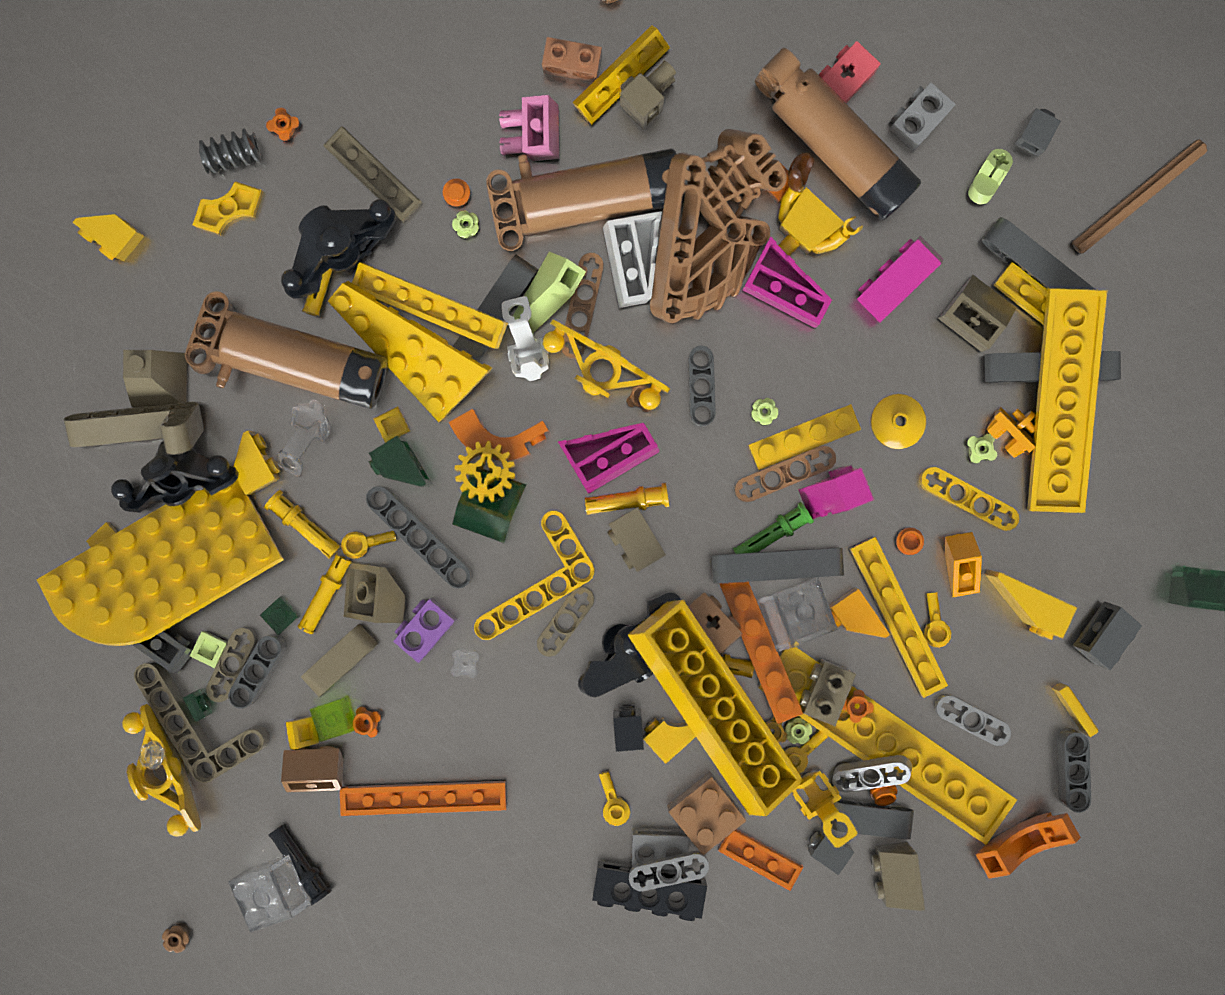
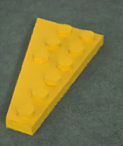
(417, 356)

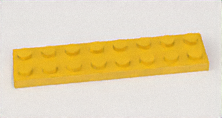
(1066, 399)

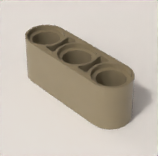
(339, 660)

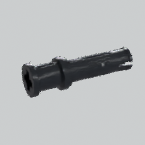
(280, 836)

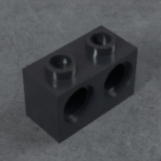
(628, 728)

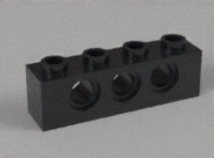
(611, 874)

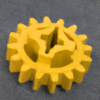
(498, 473)

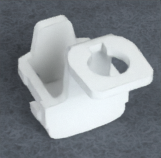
(527, 349)

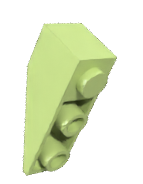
(550, 288)

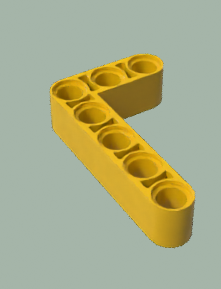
(543, 586)

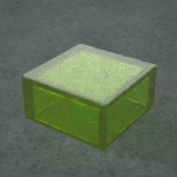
(332, 719)

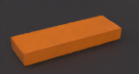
(761, 858)

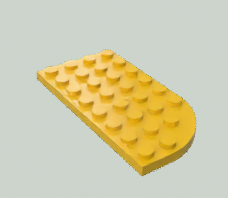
(161, 568)

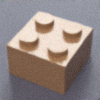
(706, 813)

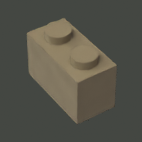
(636, 540)

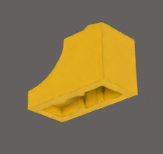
(667, 737)

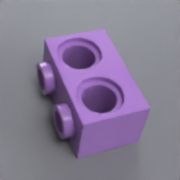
(429, 633)

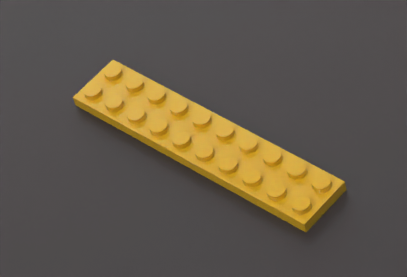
(936, 774)

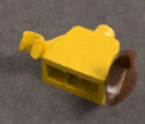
(806, 218)

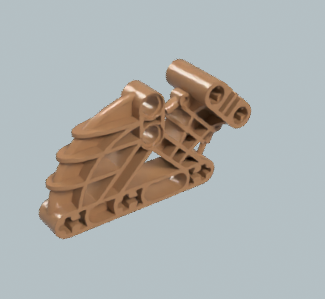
(741, 169)

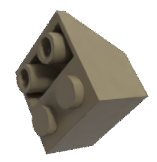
(978, 314)

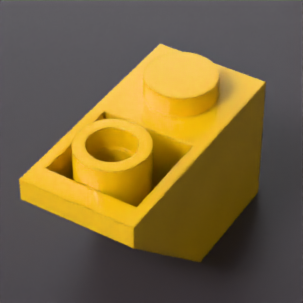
(112, 233)
(254, 465)

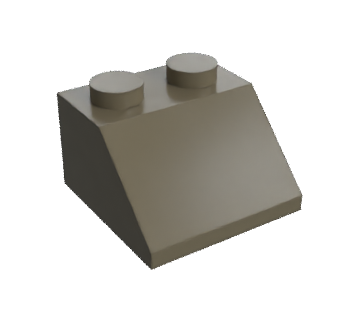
(898, 876)

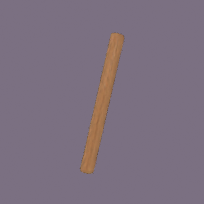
(1139, 196)

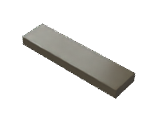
(372, 173)

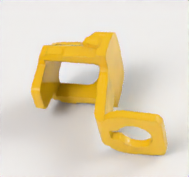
(822, 804)

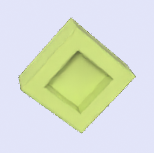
(208, 649)

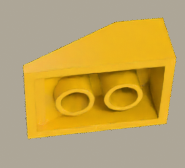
(1041, 611)

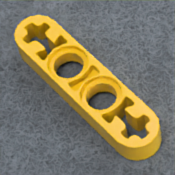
(970, 495)

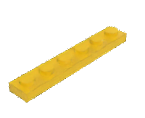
(430, 305)
(898, 617)

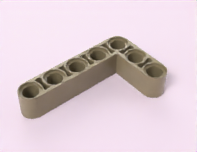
(176, 423)
(192, 729)

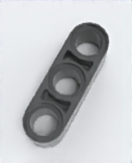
(706, 373)
(248, 680)
(1082, 780)
(875, 819)

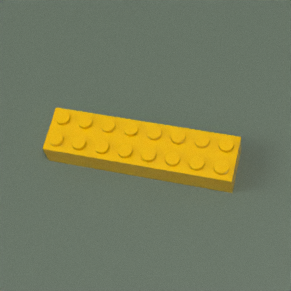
(716, 708)

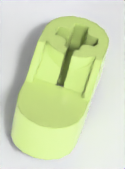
(997, 166)

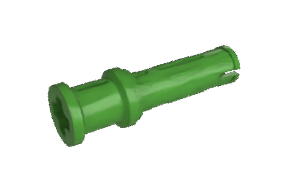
(785, 525)

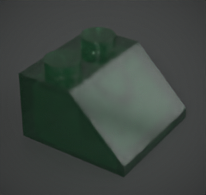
(398, 462)
(489, 517)
(1198, 590)

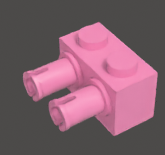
(539, 129)

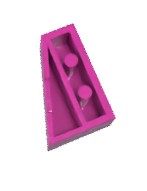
(899, 278)
(786, 287)
(608, 454)
(838, 493)

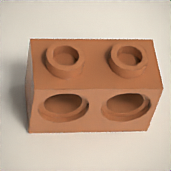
(571, 59)

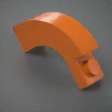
(470, 430)
(1024, 840)

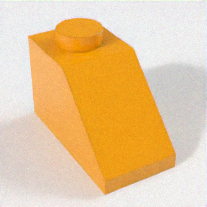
(963, 564)
(857, 615)

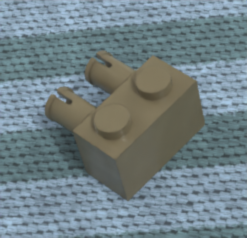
(643, 95)
(827, 691)

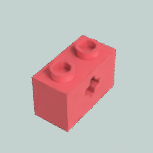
(858, 63)

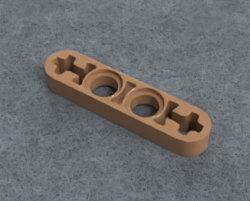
(584, 306)
(786, 476)

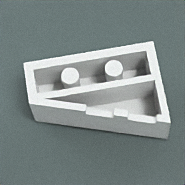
(632, 255)

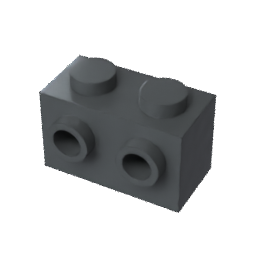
(1107, 635)
(167, 650)

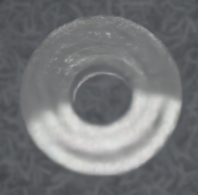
(151, 755)

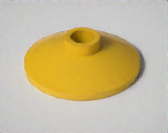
(884, 421)

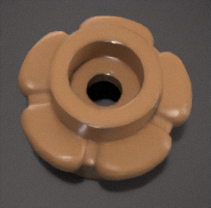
(178, 932)

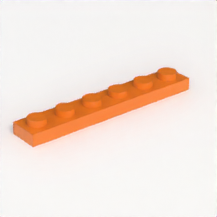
(762, 651)
(423, 798)

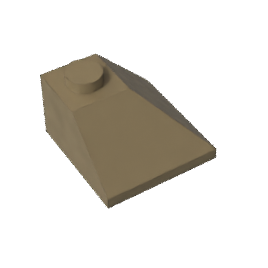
(155, 377)
(373, 595)

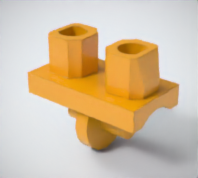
(1021, 439)

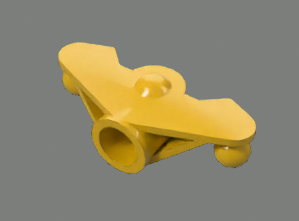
(649, 397)
(145, 782)

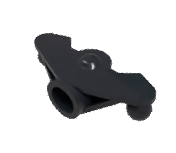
(332, 242)
(174, 479)
(621, 659)

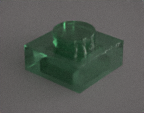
(279, 615)
(198, 705)

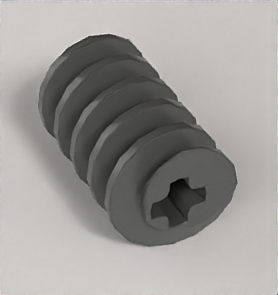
(229, 151)

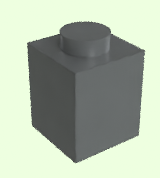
(1037, 131)
(827, 854)

